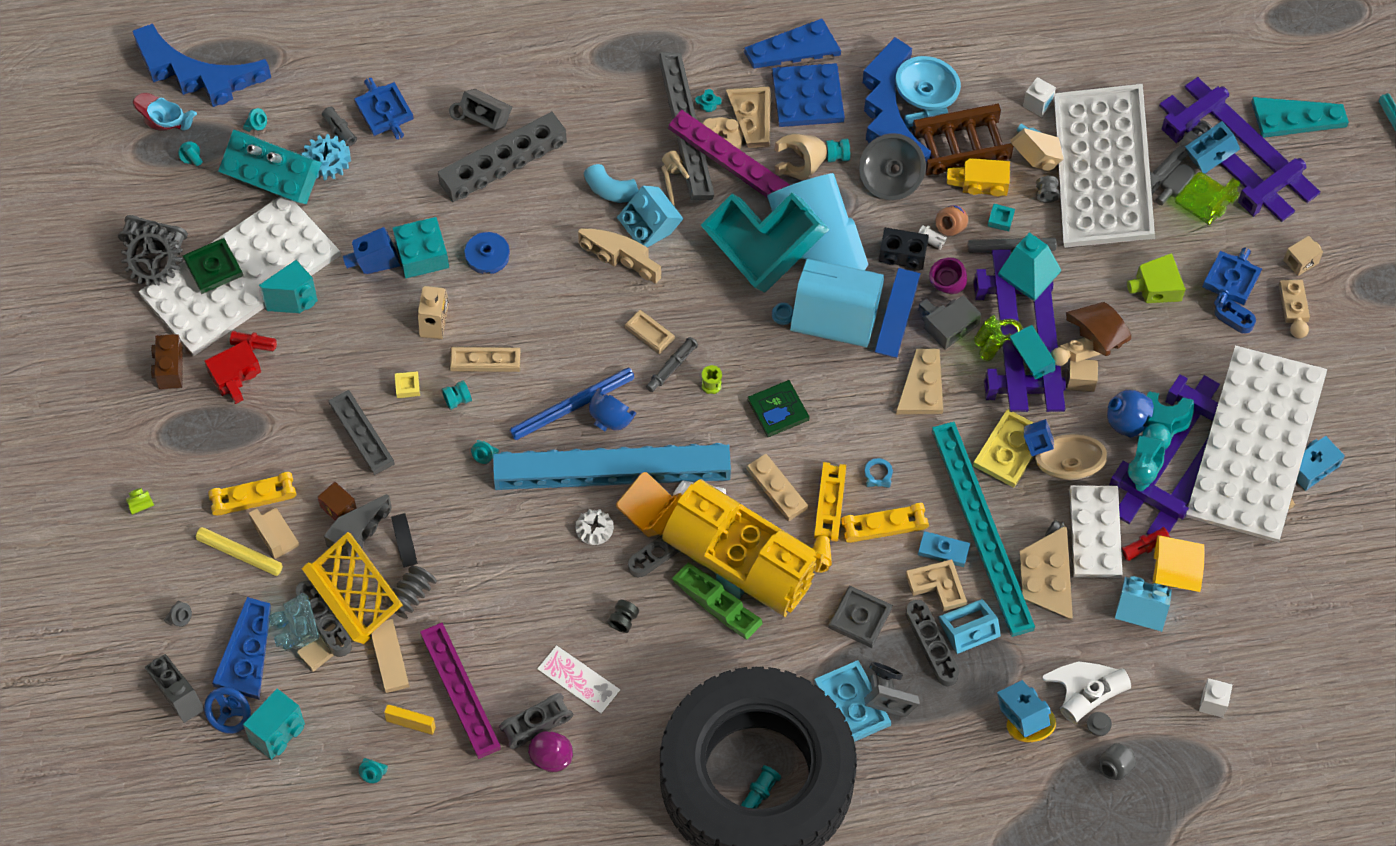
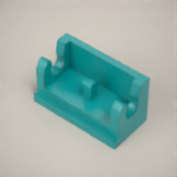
(1033, 352)

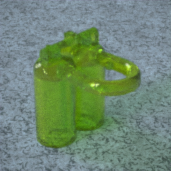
(991, 337)

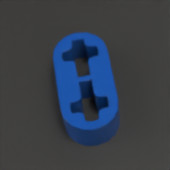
(1235, 316)

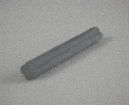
(988, 245)

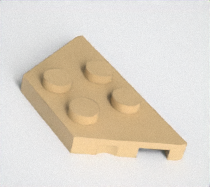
(1047, 574)

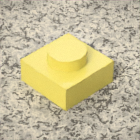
(407, 384)

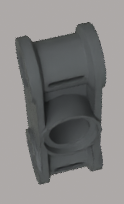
(133, 222)
(545, 710)

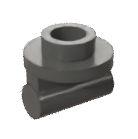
(179, 614)

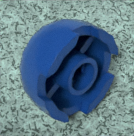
(609, 412)
(1129, 412)

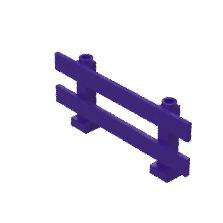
(1256, 189)
(1015, 381)
(1172, 505)

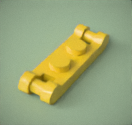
(252, 494)
(830, 501)
(884, 523)

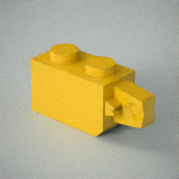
(981, 177)

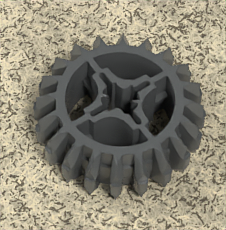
(151, 247)

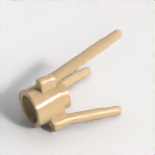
(673, 165)

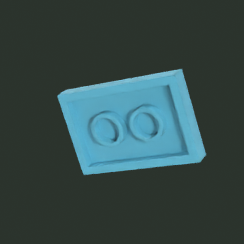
(848, 689)

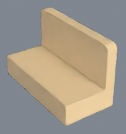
(274, 532)

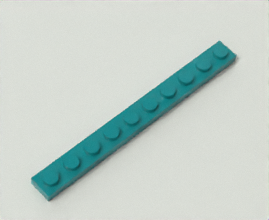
(983, 529)

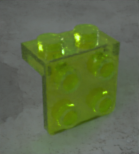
(1207, 197)

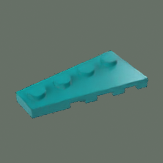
(1288, 117)

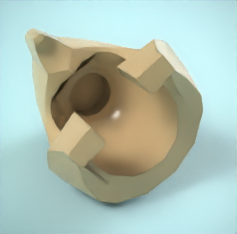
(806, 146)

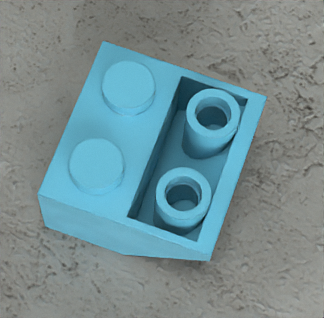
(649, 216)
(1143, 603)

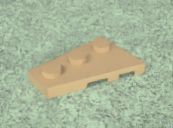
(753, 114)
(923, 385)

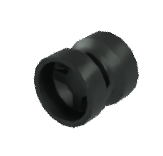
(623, 616)

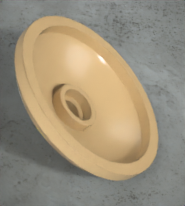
(1073, 457)

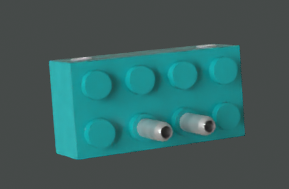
(269, 166)

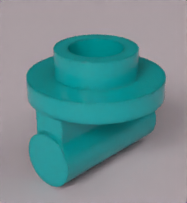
(256, 120)
(189, 153)
(483, 452)
(372, 771)

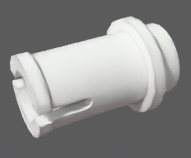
(935, 239)

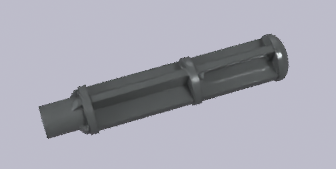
(672, 364)

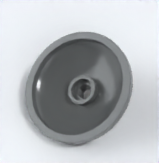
(879, 159)

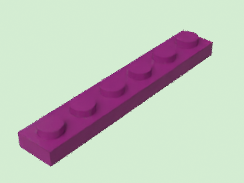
(726, 154)
(460, 690)

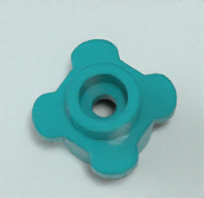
(708, 106)

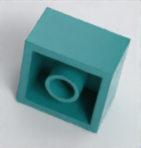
(420, 247)
(274, 724)

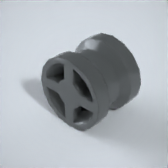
(1047, 189)

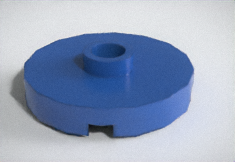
(490, 261)

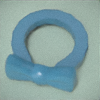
(871, 482)

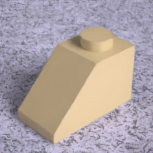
(1038, 148)

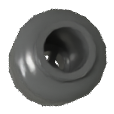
(1117, 761)

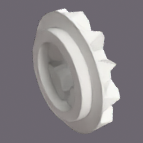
(600, 534)

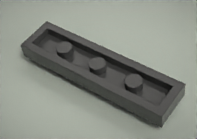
(361, 432)

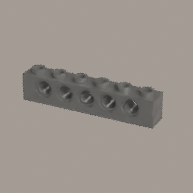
(506, 147)

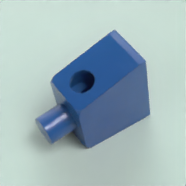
(373, 252)

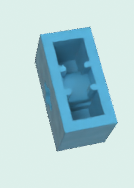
(1212, 147)
(1318, 461)
(1024, 708)

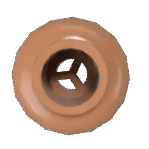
(951, 220)

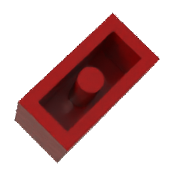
(232, 368)

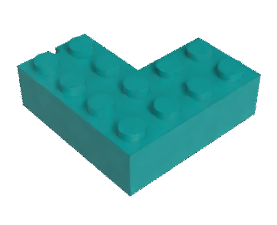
(765, 247)

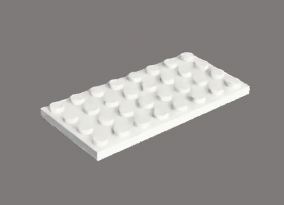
(1104, 166)
(261, 248)
(1256, 443)

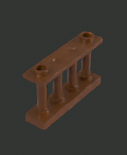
(957, 121)

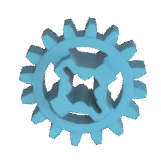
(331, 153)

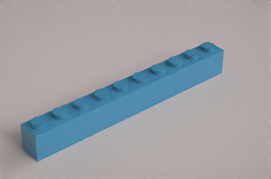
(611, 466)

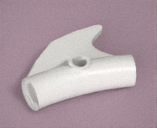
(1087, 686)

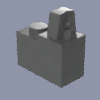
(949, 322)

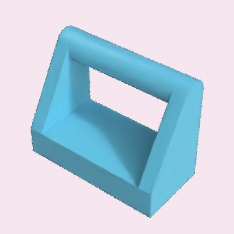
(971, 633)

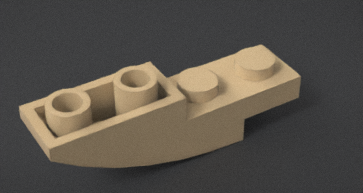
(614, 248)

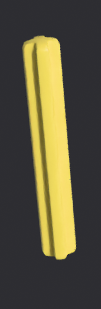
(239, 551)

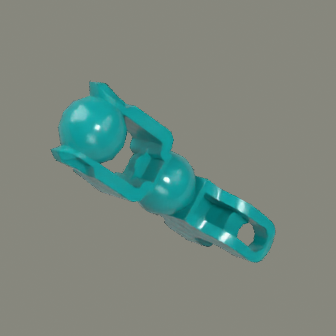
(1157, 438)

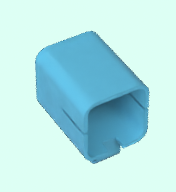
(837, 302)

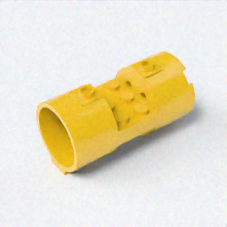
(742, 547)

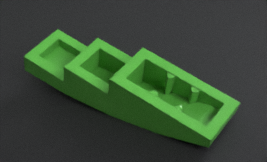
(717, 601)

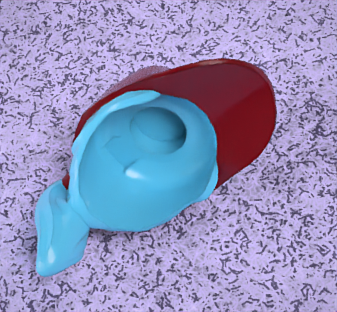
(162, 114)

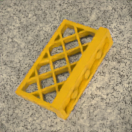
(341, 605)

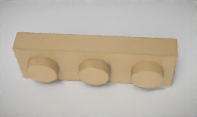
(777, 487)

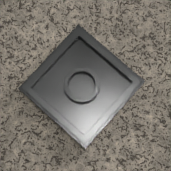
(860, 616)

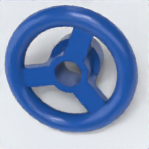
(236, 702)

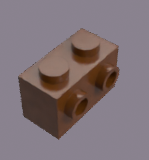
(168, 361)

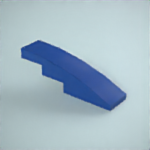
(897, 313)

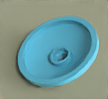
(927, 83)

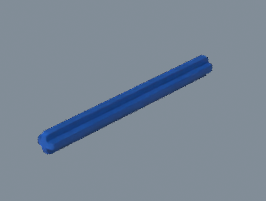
(570, 404)

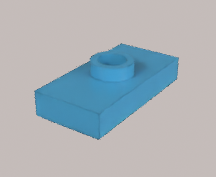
(943, 548)

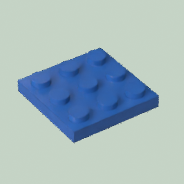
(808, 95)

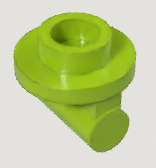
(139, 500)

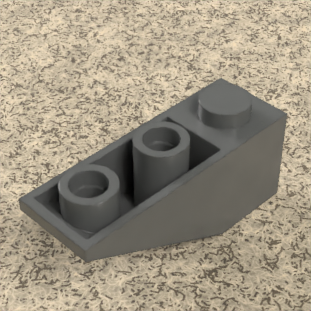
(359, 522)
(175, 688)

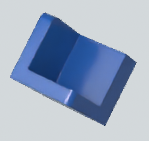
(1038, 437)

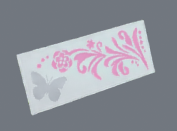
(578, 679)

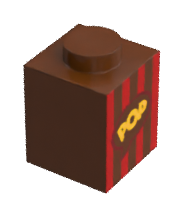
(336, 501)

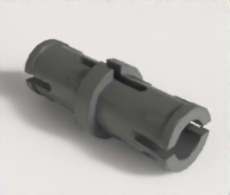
(339, 126)

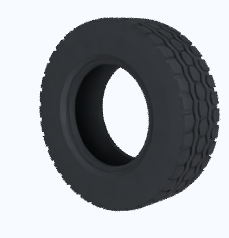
(771, 702)

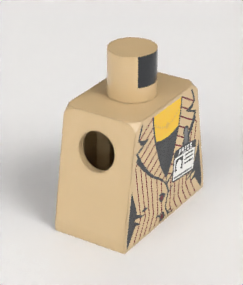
(432, 305)

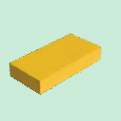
(410, 719)

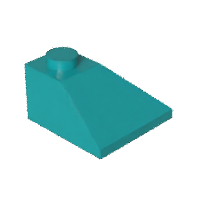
(1030, 267)

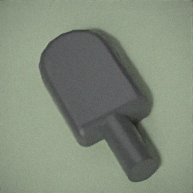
(1175, 182)

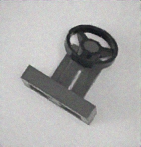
(884, 695)

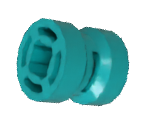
(838, 150)
(456, 395)

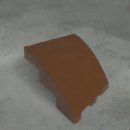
(1101, 325)

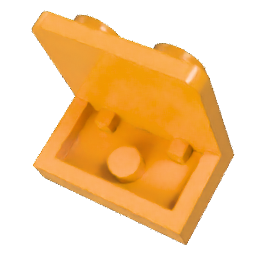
(648, 505)

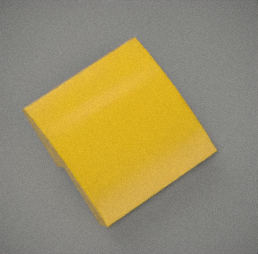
(1178, 563)

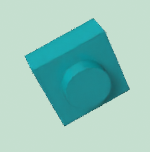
(1001, 217)

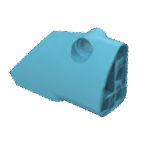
(841, 242)

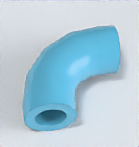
(608, 187)

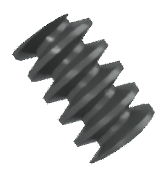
(410, 588)

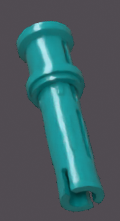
(760, 789)

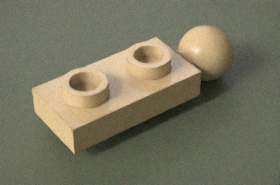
(1295, 306)
(1074, 350)

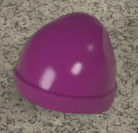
(948, 275)
(550, 751)

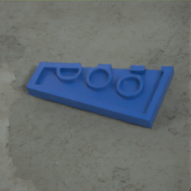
(797, 44)
(245, 653)

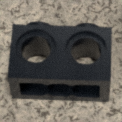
(904, 243)

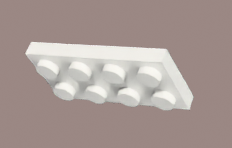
(1095, 532)

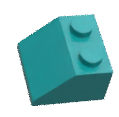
(289, 290)

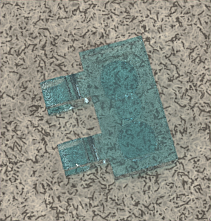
(300, 620)

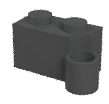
(482, 109)

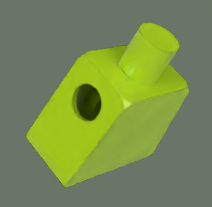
(1158, 281)

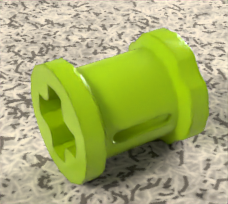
(711, 379)

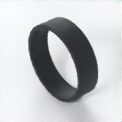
(404, 540)

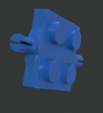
(384, 108)
(1232, 277)

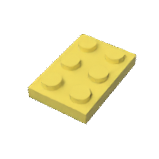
(1006, 451)

